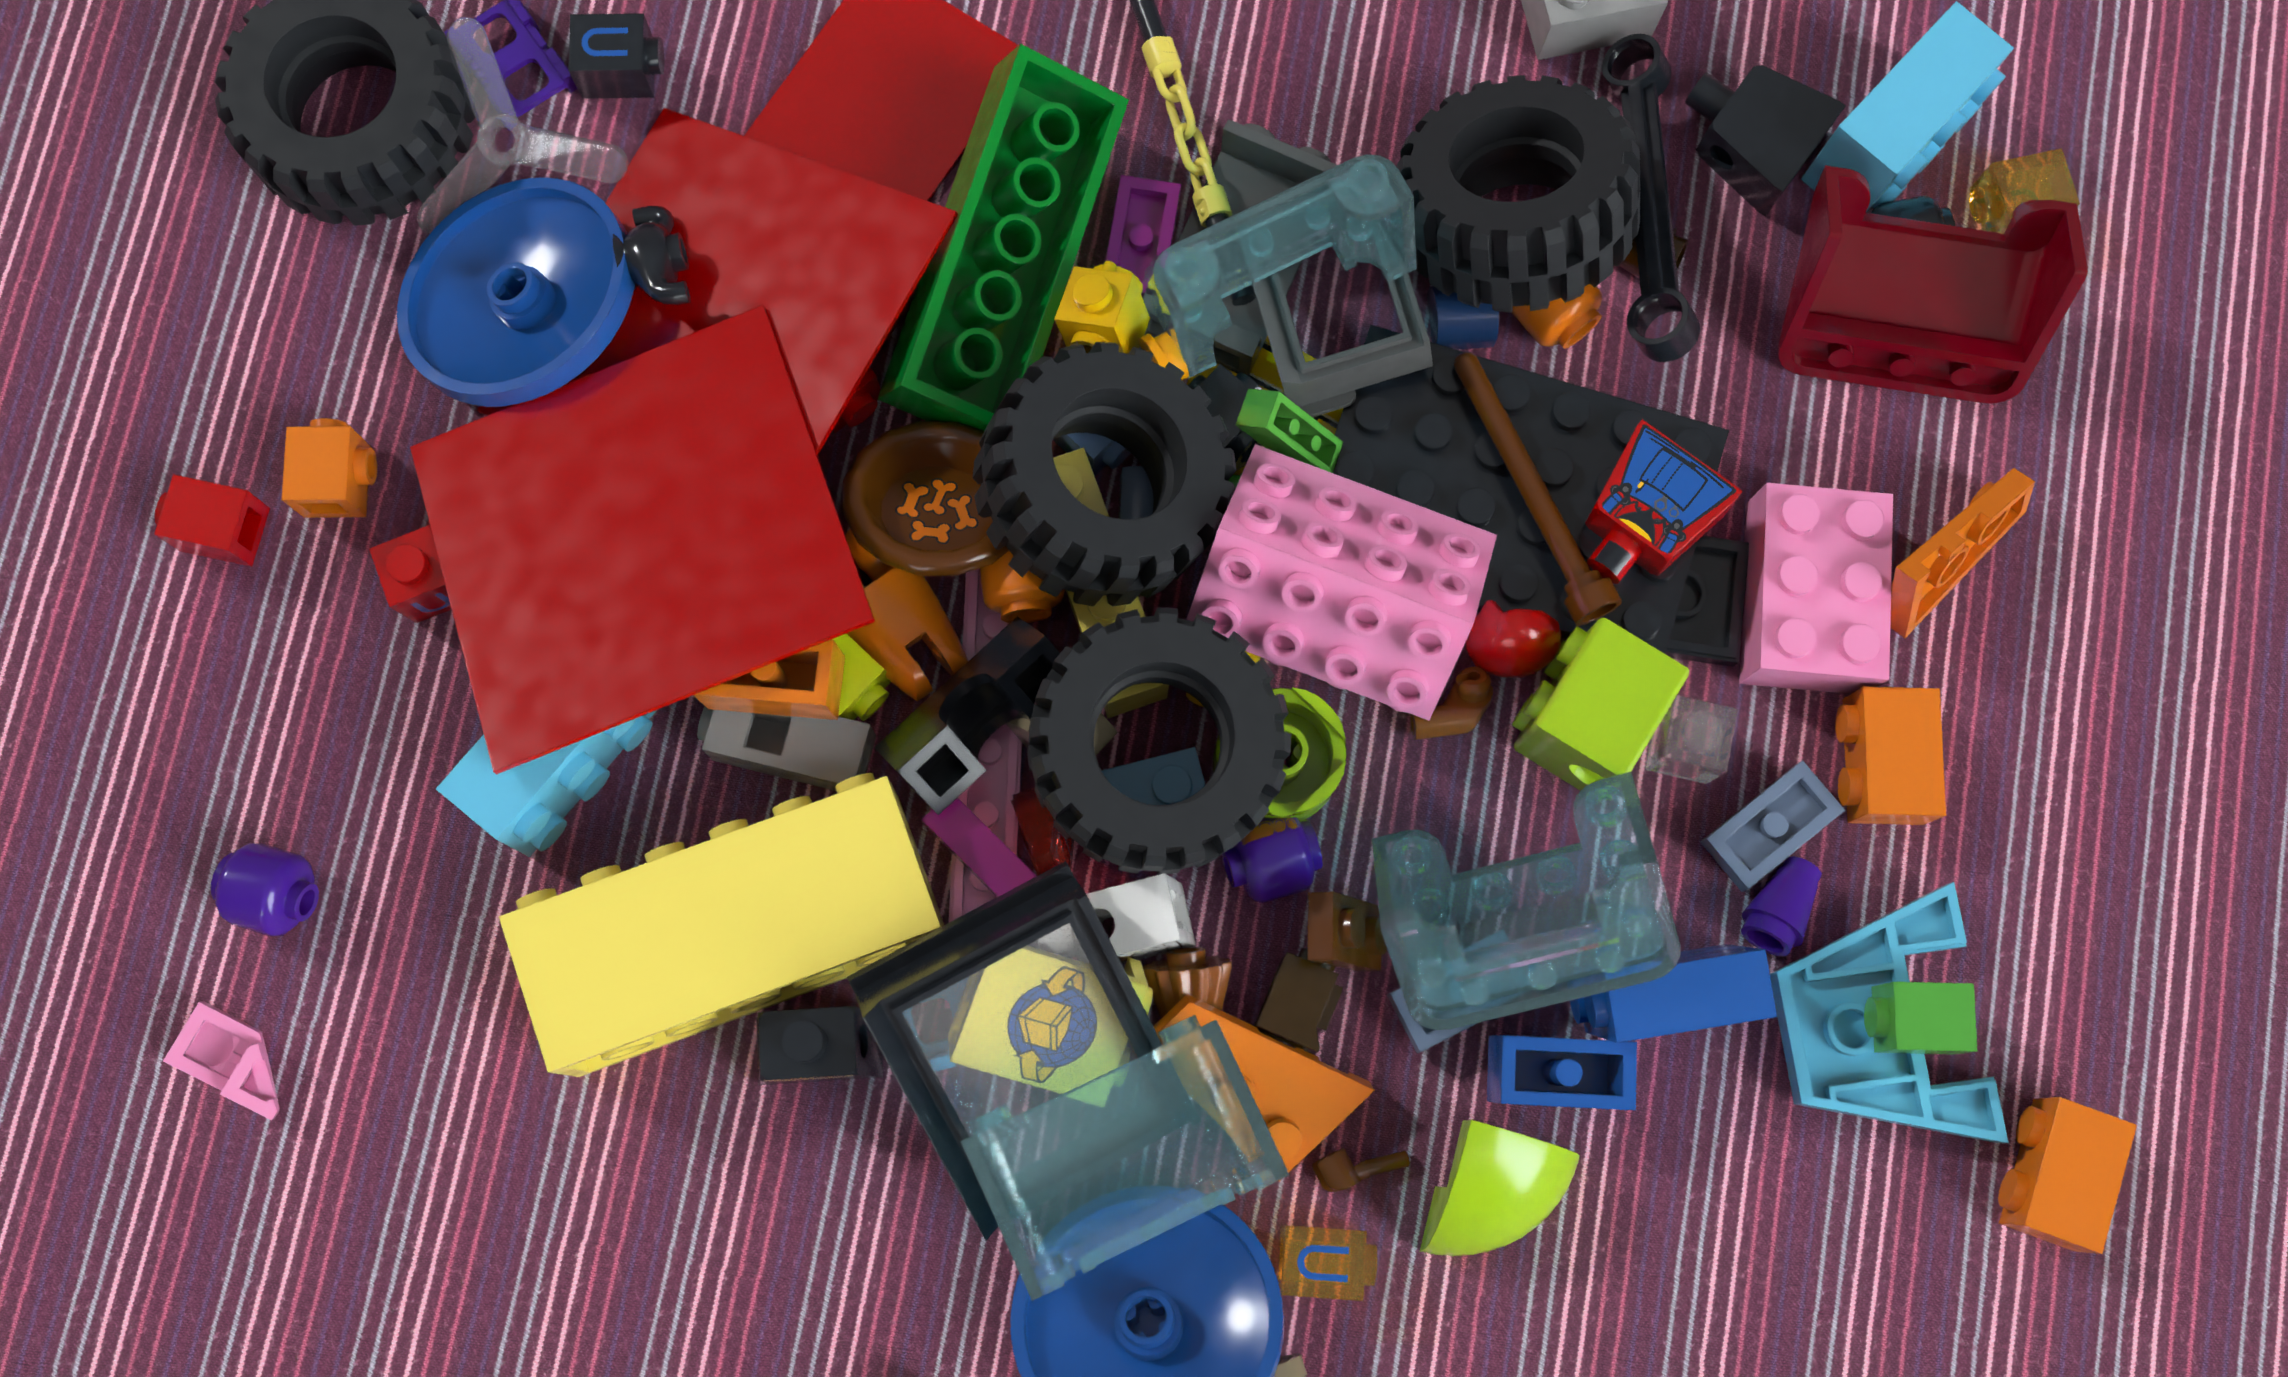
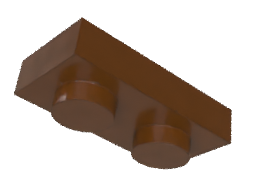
(1344, 932)

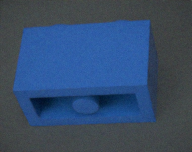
(1561, 1072)

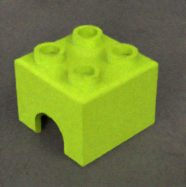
(1599, 706)

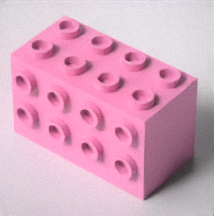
(1344, 581)

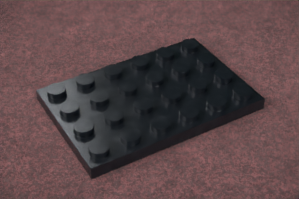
(1431, 448)

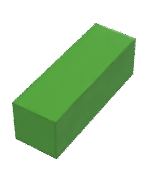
(1288, 429)

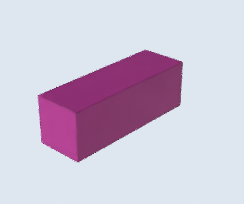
(978, 848)

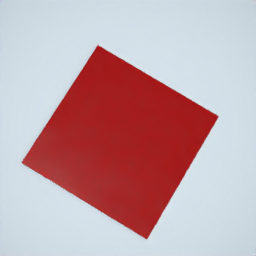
(778, 232)
(636, 539)

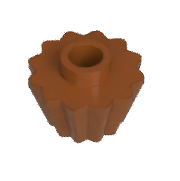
(1188, 973)

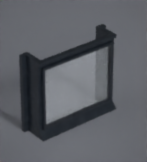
(1002, 1014)

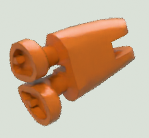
(904, 614)

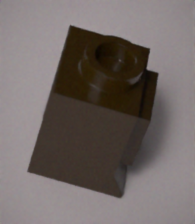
(1299, 1002)

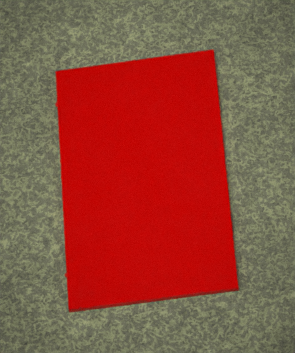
(886, 92)

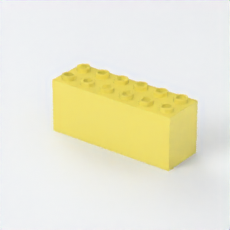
(719, 926)

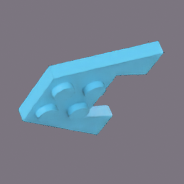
(1826, 1039)

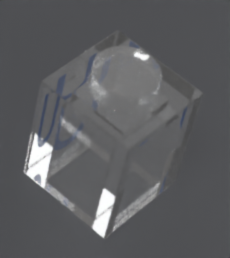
(1693, 740)

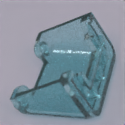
(1354, 207)
(1123, 1156)

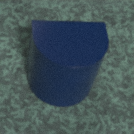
(1460, 324)

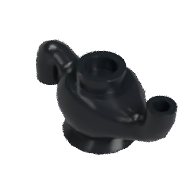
(655, 255)

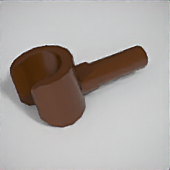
(1338, 1173)

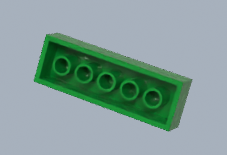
(1010, 251)

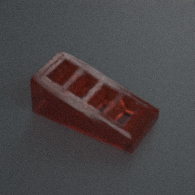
(1042, 840)

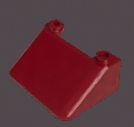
(1927, 299)

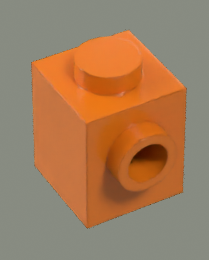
(327, 470)

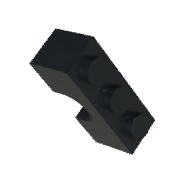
(942, 738)

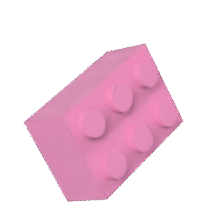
(1817, 589)

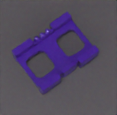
(526, 49)

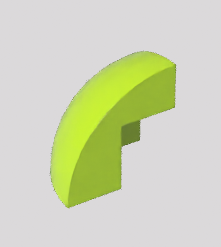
(1495, 1190)

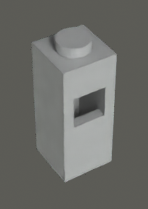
(788, 746)

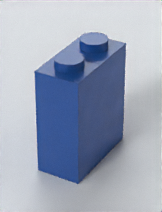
(1702, 992)

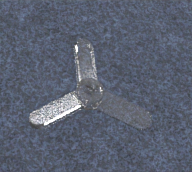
(494, 112)

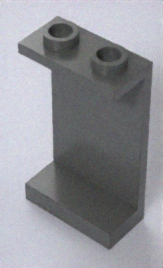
(1250, 170)

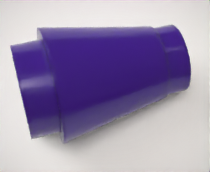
(1782, 908)

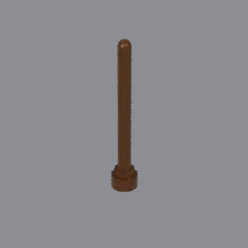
(1587, 591)

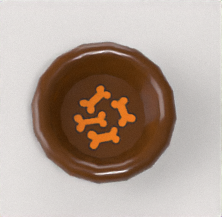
(916, 502)

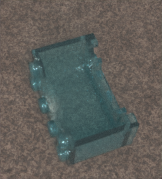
(1529, 925)

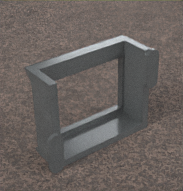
(1332, 380)

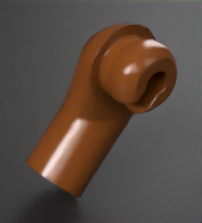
(1461, 708)

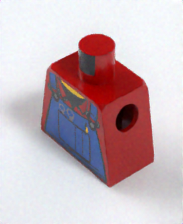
(1655, 505)

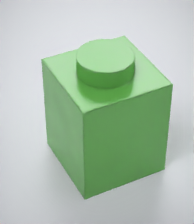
(1922, 1018)

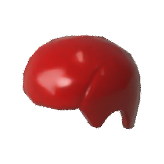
(1513, 641)

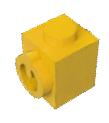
(1102, 307)

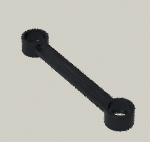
(1655, 232)

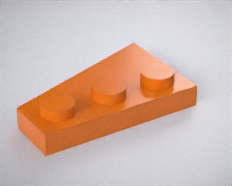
(1955, 549)
(1292, 1088)

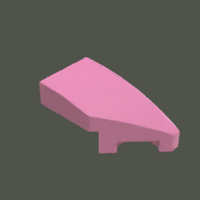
(228, 1057)

